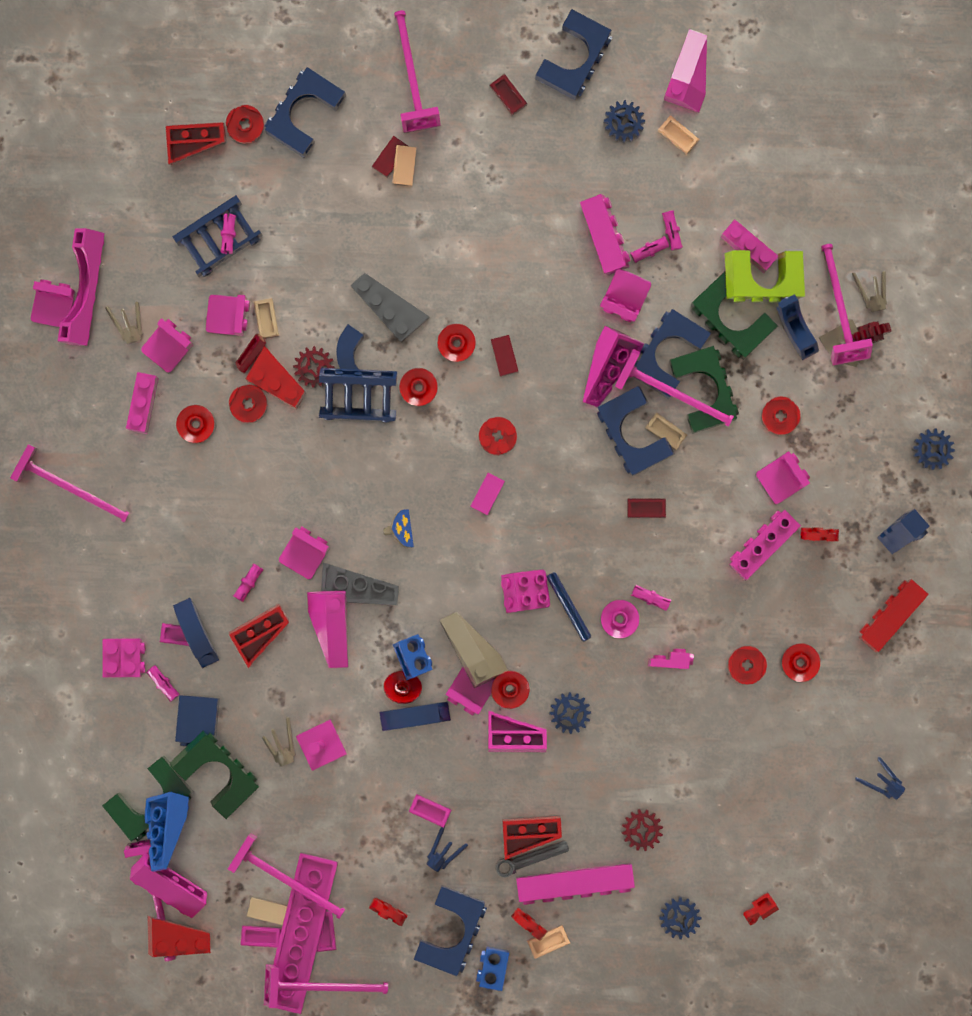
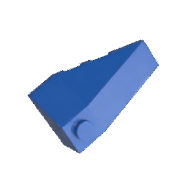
(165, 819)

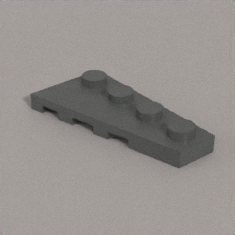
(392, 310)
(358, 586)

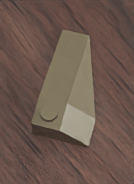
(476, 655)

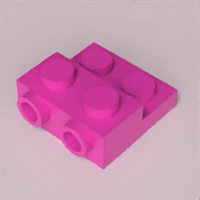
(123, 657)
(676, 659)

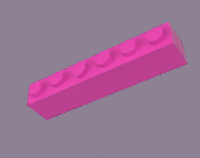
(575, 882)

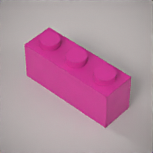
(741, 239)
(142, 403)

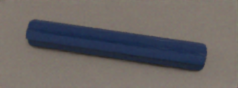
(568, 606)

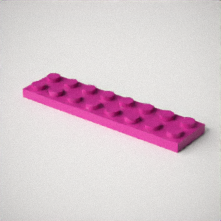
(302, 929)

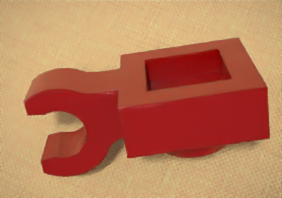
(762, 907)

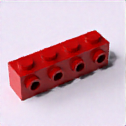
(893, 615)

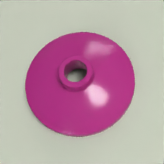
(630, 619)

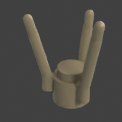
(877, 302)
(131, 333)
(282, 756)

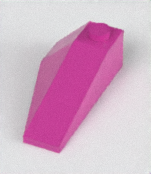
(688, 80)
(607, 364)
(329, 620)

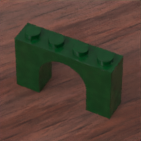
(741, 341)
(706, 362)
(205, 750)
(127, 818)

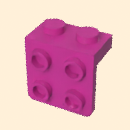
(625, 295)
(51, 302)
(227, 315)
(167, 345)
(783, 477)
(304, 552)
(525, 590)
(464, 693)

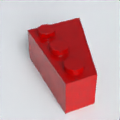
(192, 139)
(275, 379)
(258, 633)
(529, 833)
(175, 939)

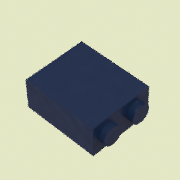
(195, 716)

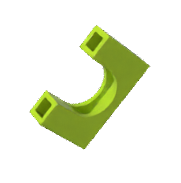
(742, 286)

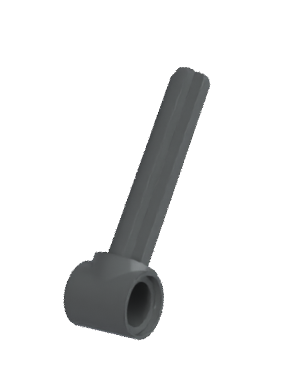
(532, 858)

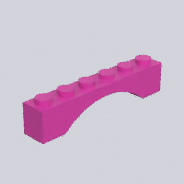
(76, 325)

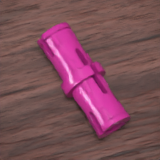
(228, 234)
(675, 243)
(649, 249)
(248, 582)
(651, 597)
(162, 683)

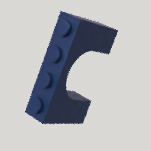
(571, 81)
(308, 86)
(673, 326)
(613, 415)
(451, 958)

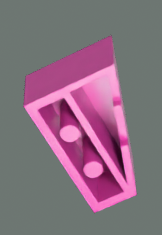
(514, 736)

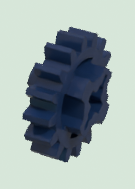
(631, 124)
(928, 442)
(566, 704)
(688, 915)

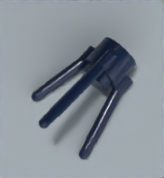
(893, 788)
(437, 860)

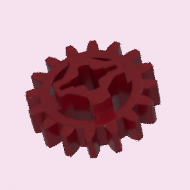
(872, 331)
(323, 363)
(650, 829)

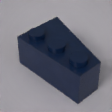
(903, 531)

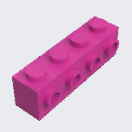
(604, 234)
(764, 545)
(169, 887)

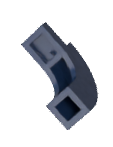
(796, 327)
(346, 348)
(195, 633)
(415, 716)

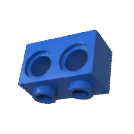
(408, 658)
(498, 969)

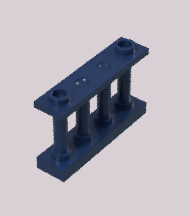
(200, 227)
(363, 377)

